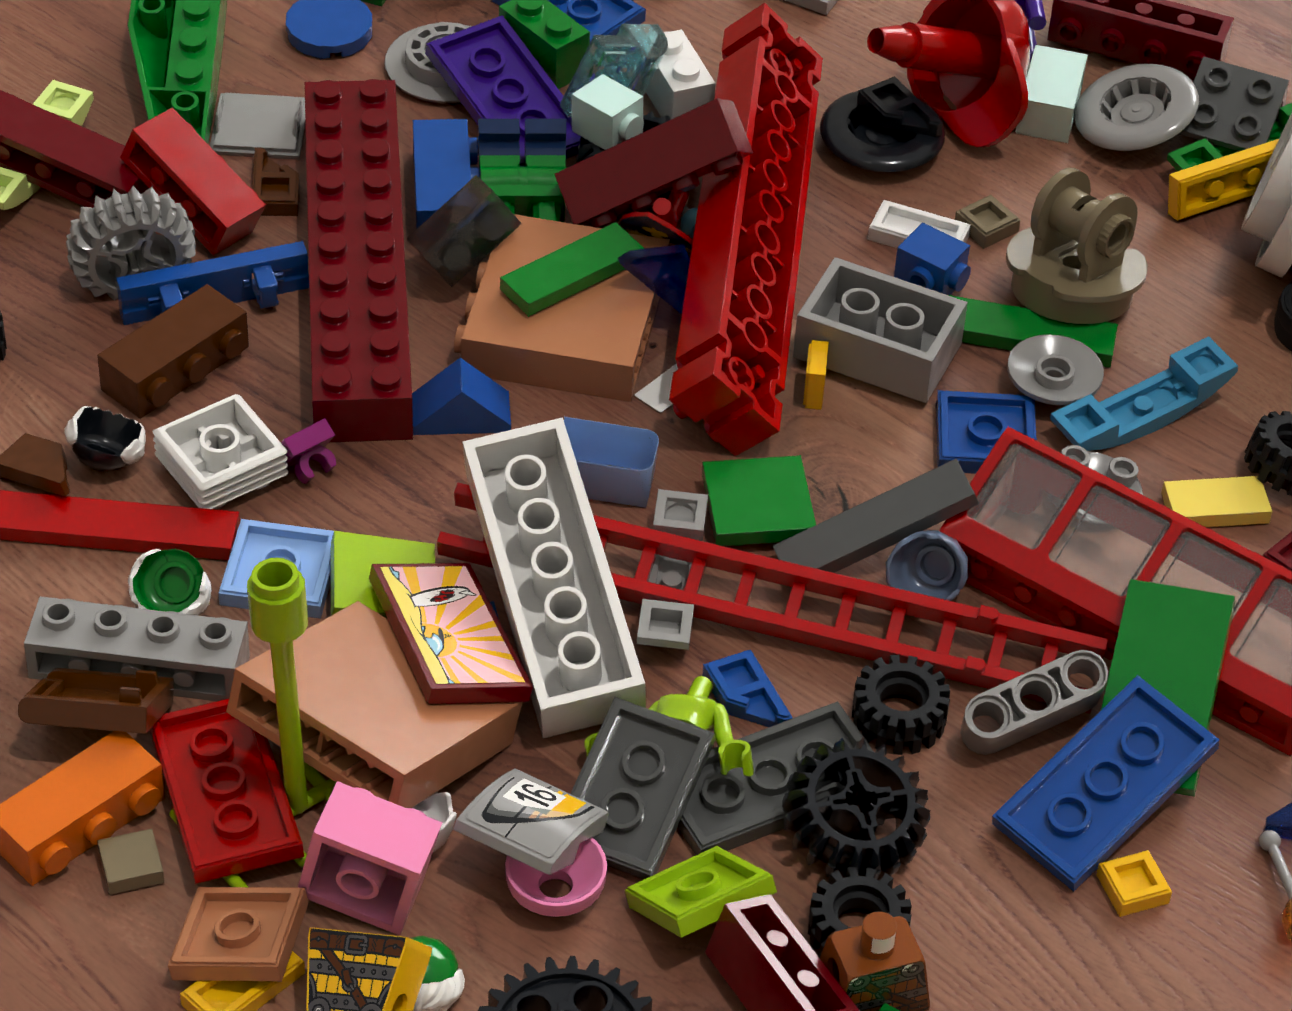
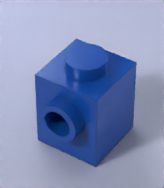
(933, 260)

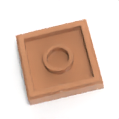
(238, 934)

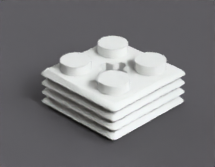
(220, 452)

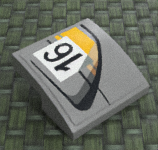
(531, 821)

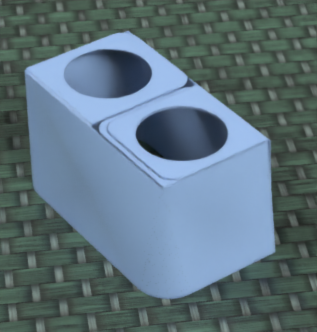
(607, 444)

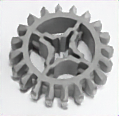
(126, 234)

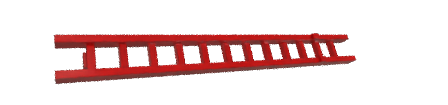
(802, 579)

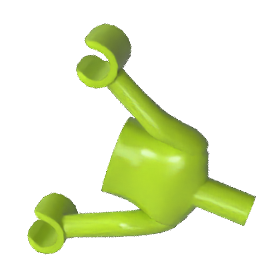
(707, 714)

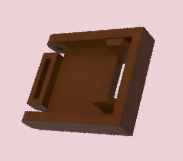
(98, 700)

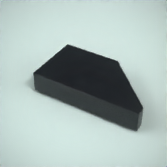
(898, 108)

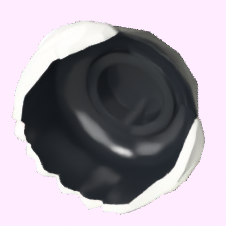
(105, 439)

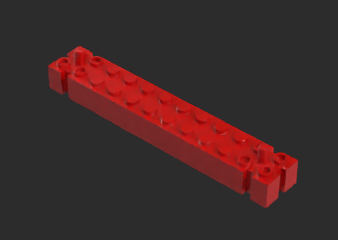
(749, 240)

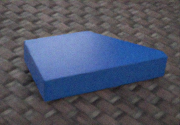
(746, 689)

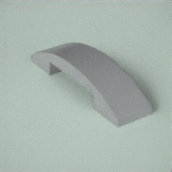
(663, 621)

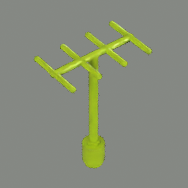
(279, 617)

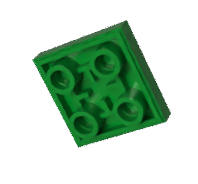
(757, 499)

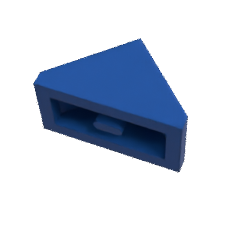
(460, 403)

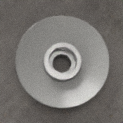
(1055, 369)

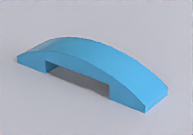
(1151, 404)

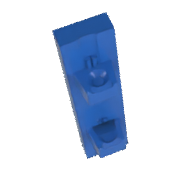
(274, 268)

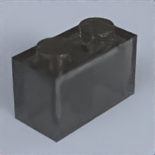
(464, 230)

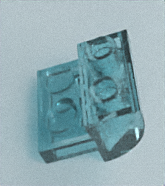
(625, 57)

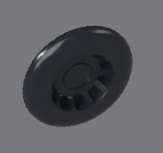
(863, 143)

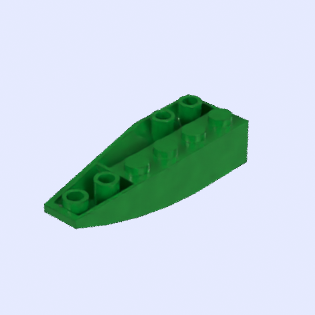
(179, 56)

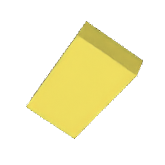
(1219, 500)

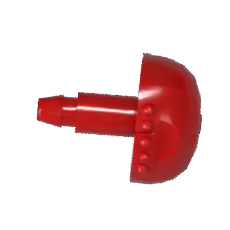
(972, 56)

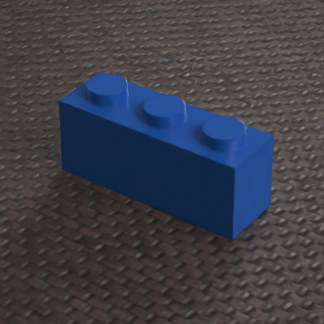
(441, 163)

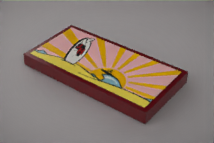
(450, 633)

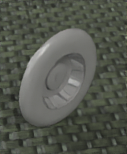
(413, 69)
(1136, 107)

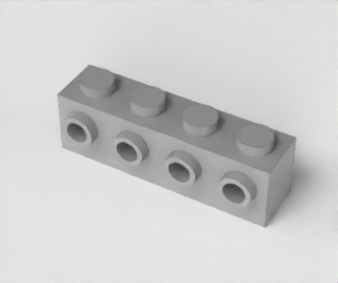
(125, 639)

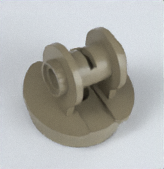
(1075, 253)

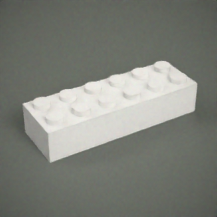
(553, 575)

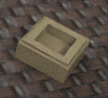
(988, 221)
(130, 861)

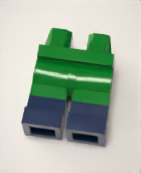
(528, 188)

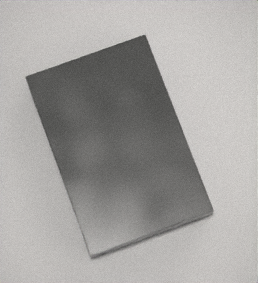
(644, 777)

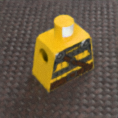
(363, 971)

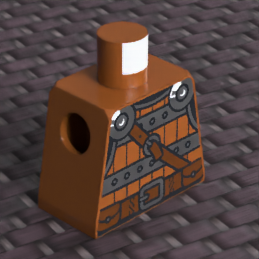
(879, 964)

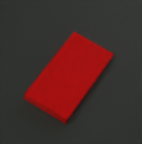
(224, 792)

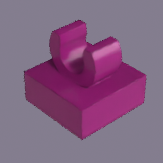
(310, 445)

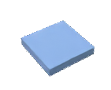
(264, 540)

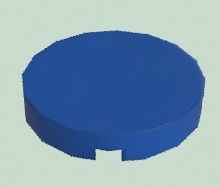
(329, 27)

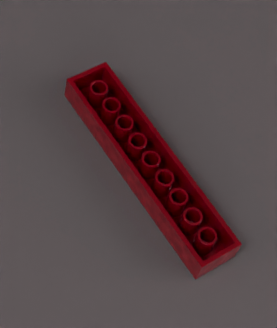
(357, 262)

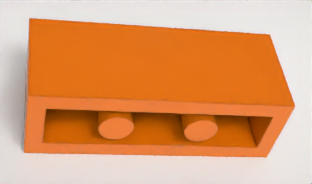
(78, 805)

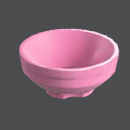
(584, 876)

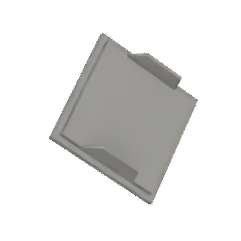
(259, 121)

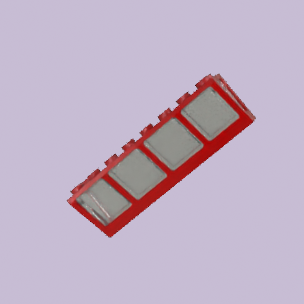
(1071, 539)

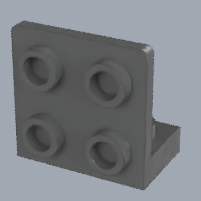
(1235, 105)

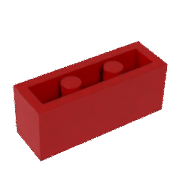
(179, 162)

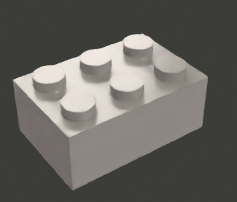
(881, 329)

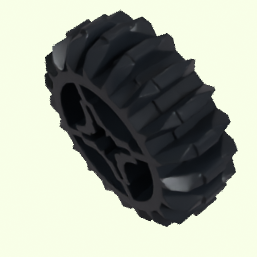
(867, 794)

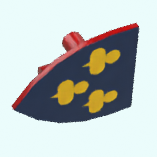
(661, 224)

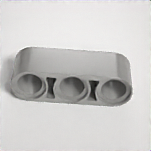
(1047, 682)

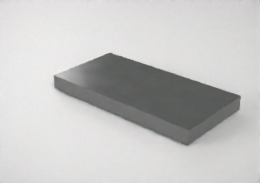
(744, 808)

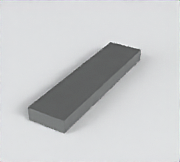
(881, 520)

